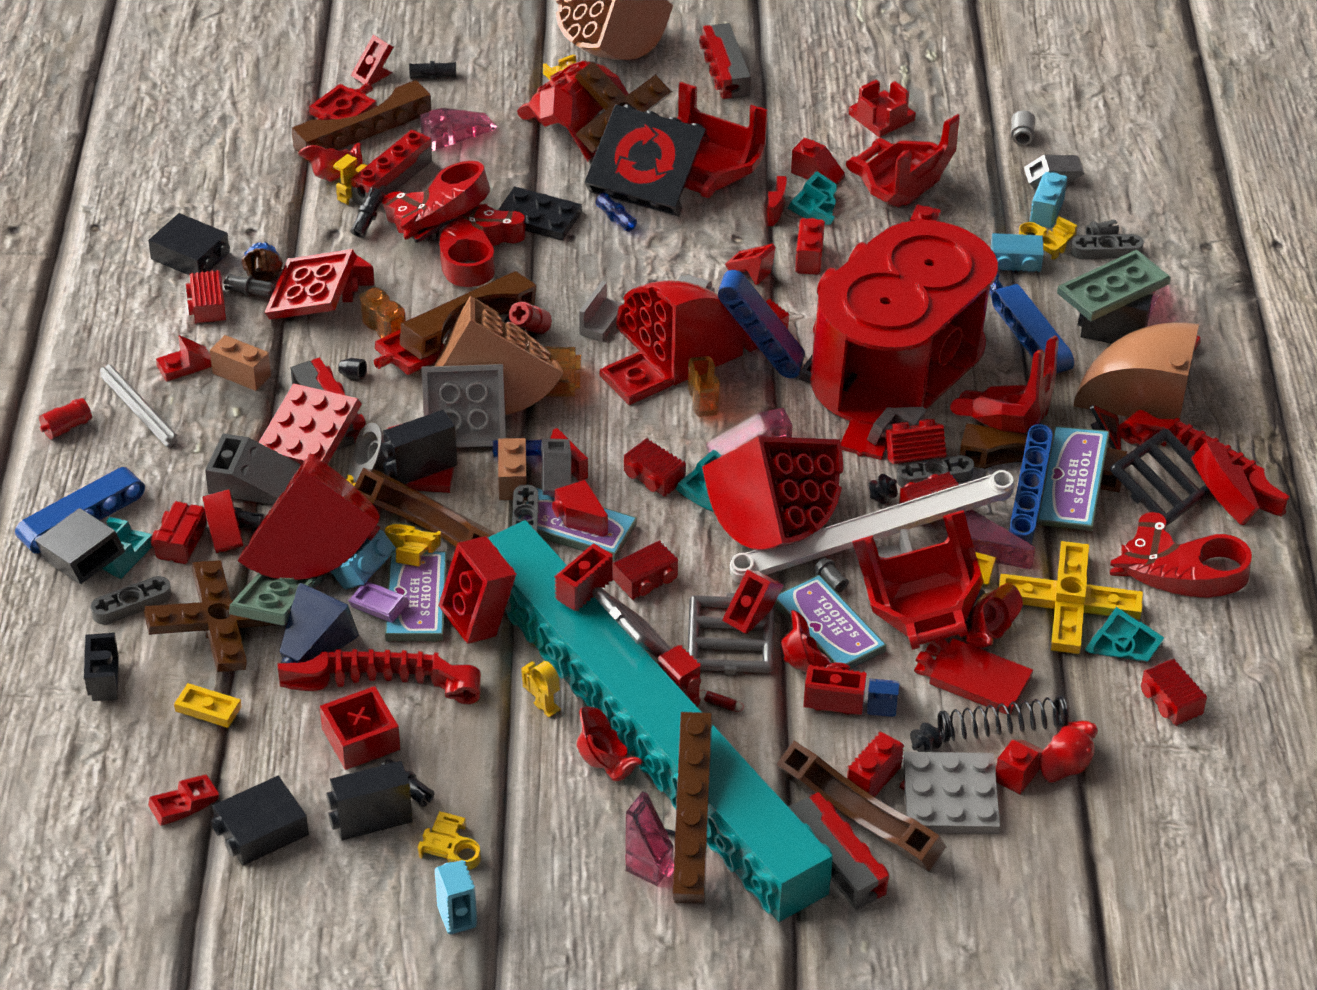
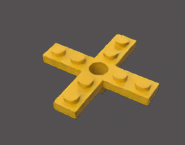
(1082, 599)

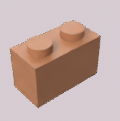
(240, 362)
(511, 466)

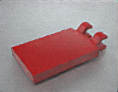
(973, 673)

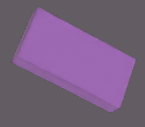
(379, 601)

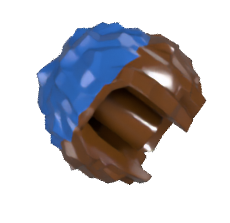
(262, 262)

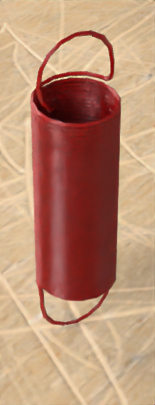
(720, 700)

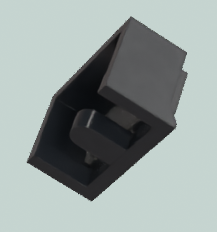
(101, 666)

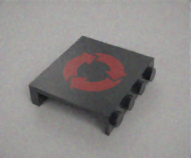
(645, 159)

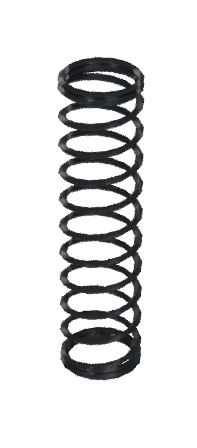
(949, 731)

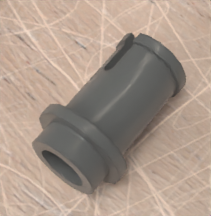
(1102, 228)
(828, 571)

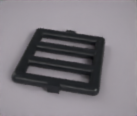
(1139, 495)

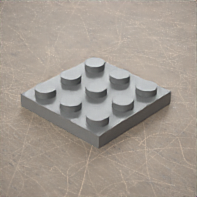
(470, 398)
(952, 791)

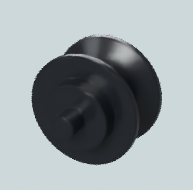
(883, 489)
(926, 738)

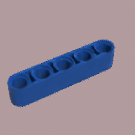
(1029, 323)
(761, 324)
(1033, 476)
(97, 499)

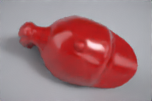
(324, 159)
(993, 615)
(801, 649)
(601, 746)
(1069, 751)

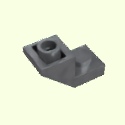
(1061, 164)
(894, 415)
(556, 465)

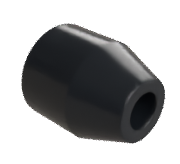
(353, 368)

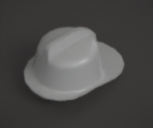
(367, 451)

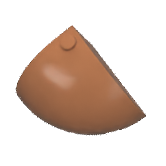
(614, 26)
(484, 339)
(1142, 372)

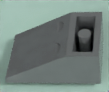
(248, 470)

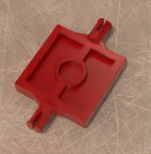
(343, 103)
(397, 355)

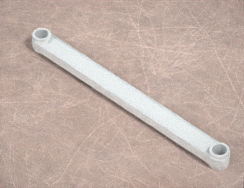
(878, 523)

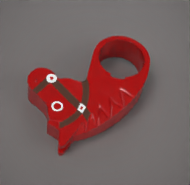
(449, 196)
(473, 238)
(1179, 567)

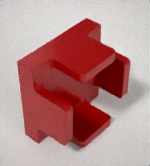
(883, 110)

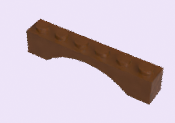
(401, 107)
(427, 331)
(995, 447)
(418, 508)
(692, 808)
(874, 816)

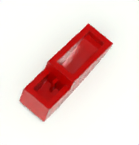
(1226, 481)

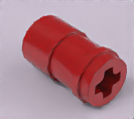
(530, 317)
(62, 419)

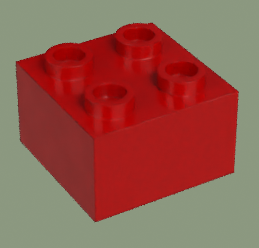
(360, 727)

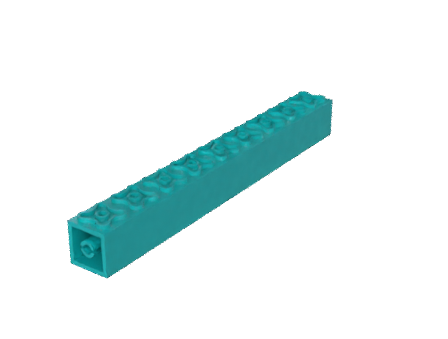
(610, 671)

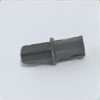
(248, 285)

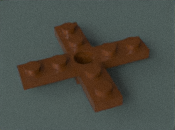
(608, 94)
(208, 616)

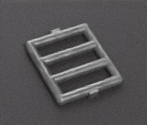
(632, 623)
(729, 667)

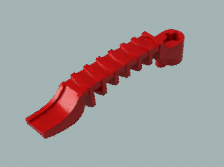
(1143, 426)
(458, 681)

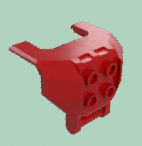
(567, 102)
(731, 148)
(906, 167)
(1015, 406)
(925, 589)

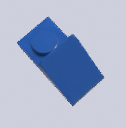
(882, 697)

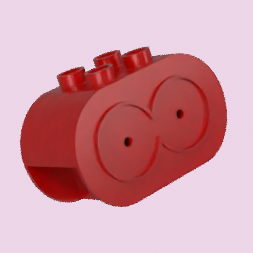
(901, 319)

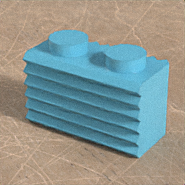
(1048, 199)
(1018, 251)
(364, 562)
(456, 896)

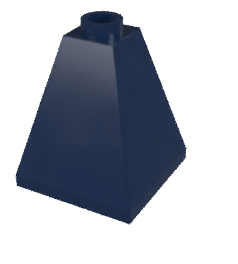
(316, 626)

